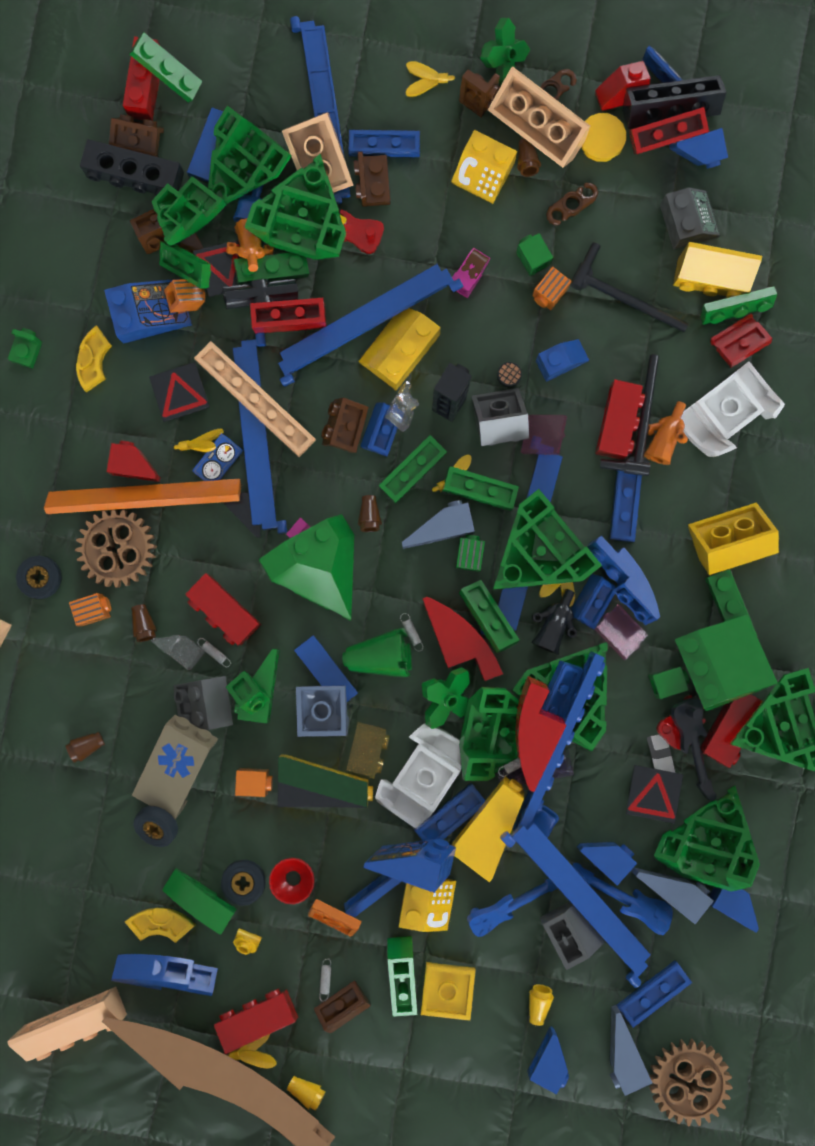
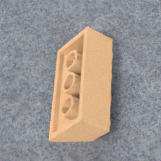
(539, 118)
(67, 1026)

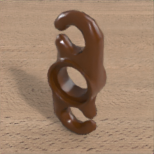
(555, 81)
(578, 195)

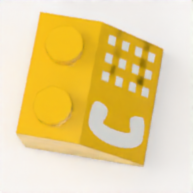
(484, 166)
(427, 910)

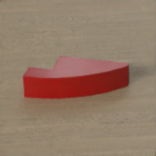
(460, 640)
(536, 731)

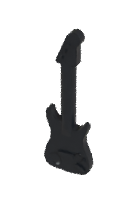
(688, 719)

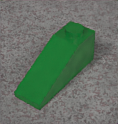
(265, 680)
(402, 976)

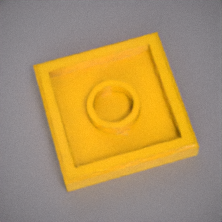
(448, 991)

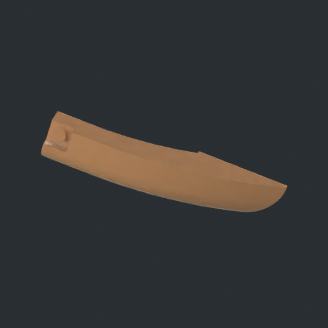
(210, 1071)

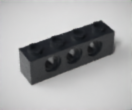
(664, 100)
(98, 155)
(451, 391)

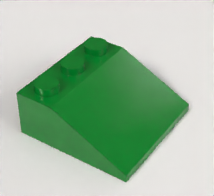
(725, 662)

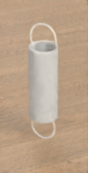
(410, 629)
(214, 652)
(512, 766)
(325, 979)

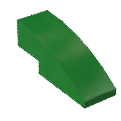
(199, 901)

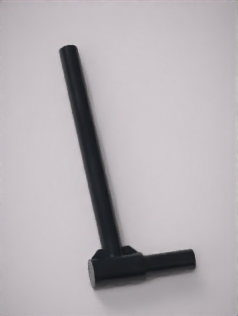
(583, 278)
(638, 464)

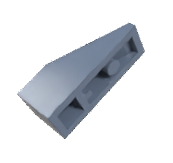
(447, 524)
(680, 893)
(624, 1057)

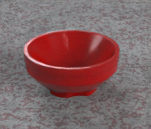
(291, 893)

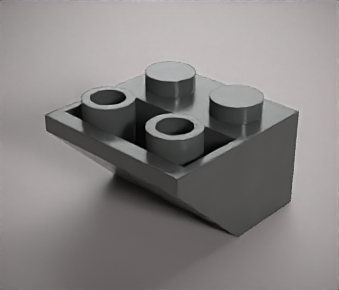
(204, 703)
(571, 935)

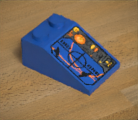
(143, 310)
(416, 863)

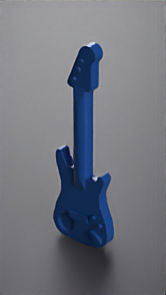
(653, 912)
(486, 919)

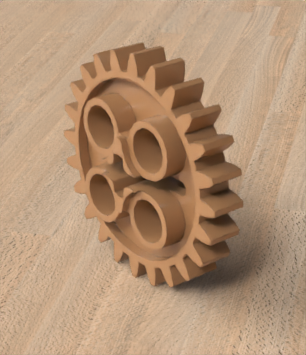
(136, 540)
(681, 1102)

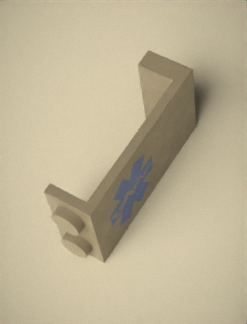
(174, 765)

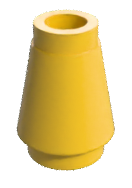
(539, 1003)
(306, 1092)

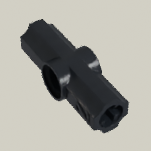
(258, 292)

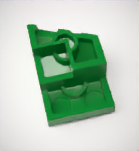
(185, 210)

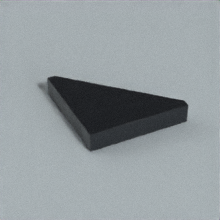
(242, 511)

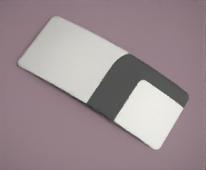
(660, 753)

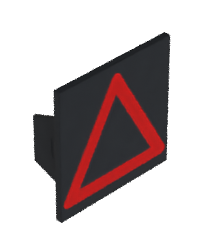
(221, 267)
(179, 392)
(654, 794)

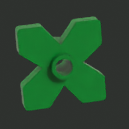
(504, 50)
(446, 697)

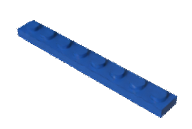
(573, 713)

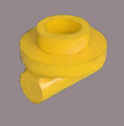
(246, 941)

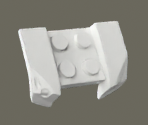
(728, 410)
(423, 777)

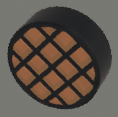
(509, 374)

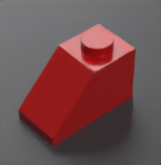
(613, 89)
(130, 462)

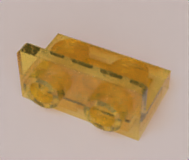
(366, 750)

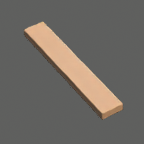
(254, 399)

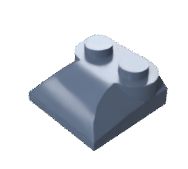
(321, 711)

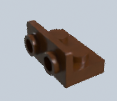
(477, 93)
(135, 135)
(373, 180)
(148, 231)
(344, 424)

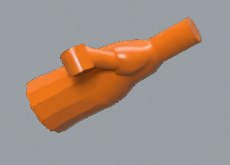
(250, 246)
(669, 432)

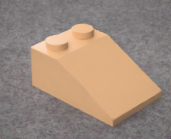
(314, 138)

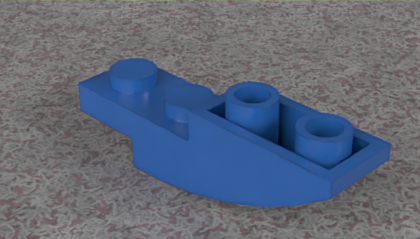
(631, 582)
(164, 971)

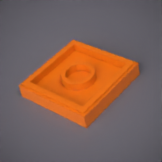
(334, 918)

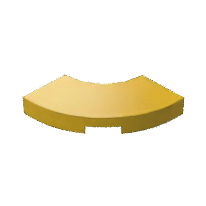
(90, 359)
(160, 922)

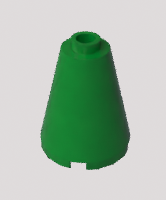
(381, 655)

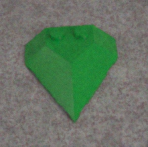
(243, 157)
(300, 215)
(543, 549)
(317, 565)
(784, 723)
(593, 724)
(488, 733)
(713, 846)

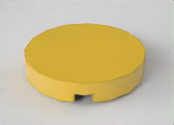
(604, 138)

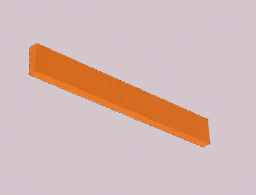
(143, 496)

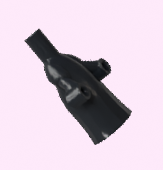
(558, 617)

